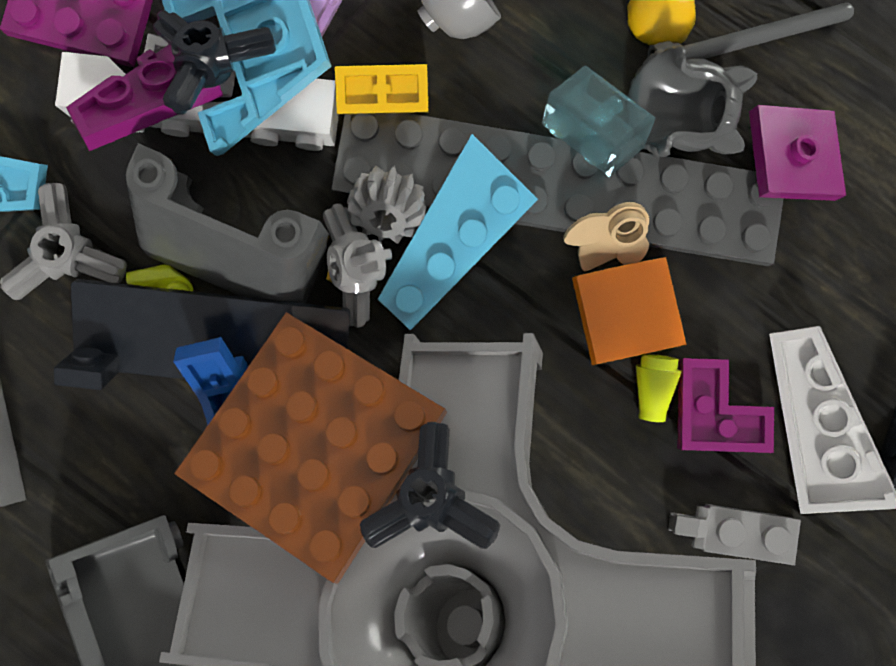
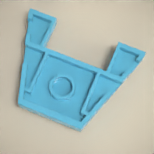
(264, 80)

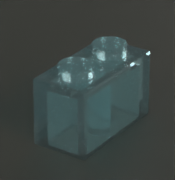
(597, 120)

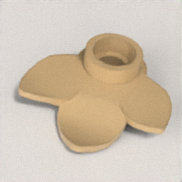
(610, 236)

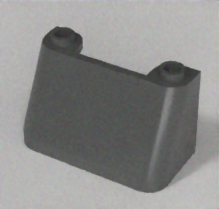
(174, 231)
(122, 594)

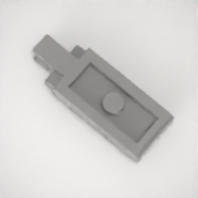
(740, 533)

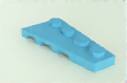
(461, 225)

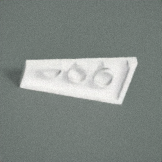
(826, 435)

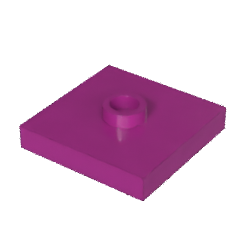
(796, 153)

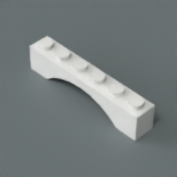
(305, 119)

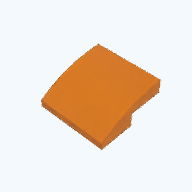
(629, 310)

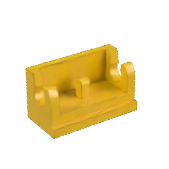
(381, 89)

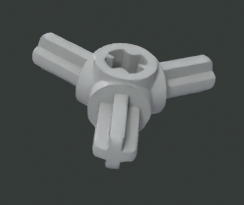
(43, 257)
(353, 263)

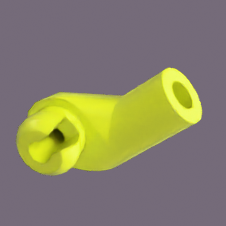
(160, 277)

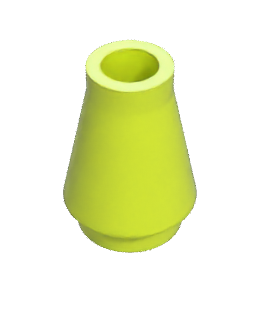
(656, 385)

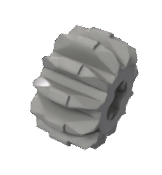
(387, 204)

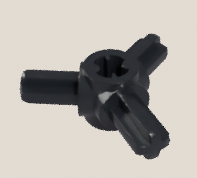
(205, 55)
(446, 512)

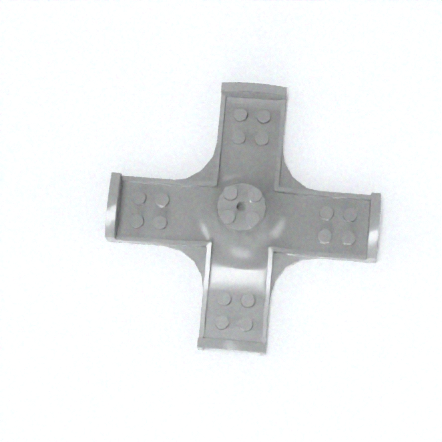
(443, 599)

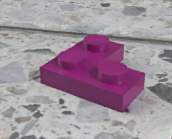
(708, 420)

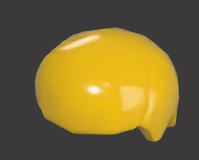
(661, 20)

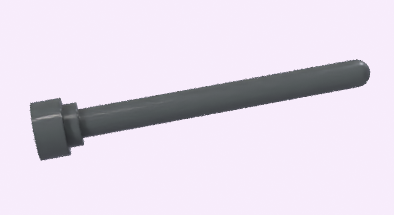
(762, 33)

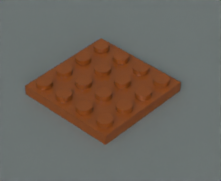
(310, 445)

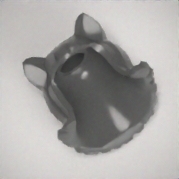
(692, 102)

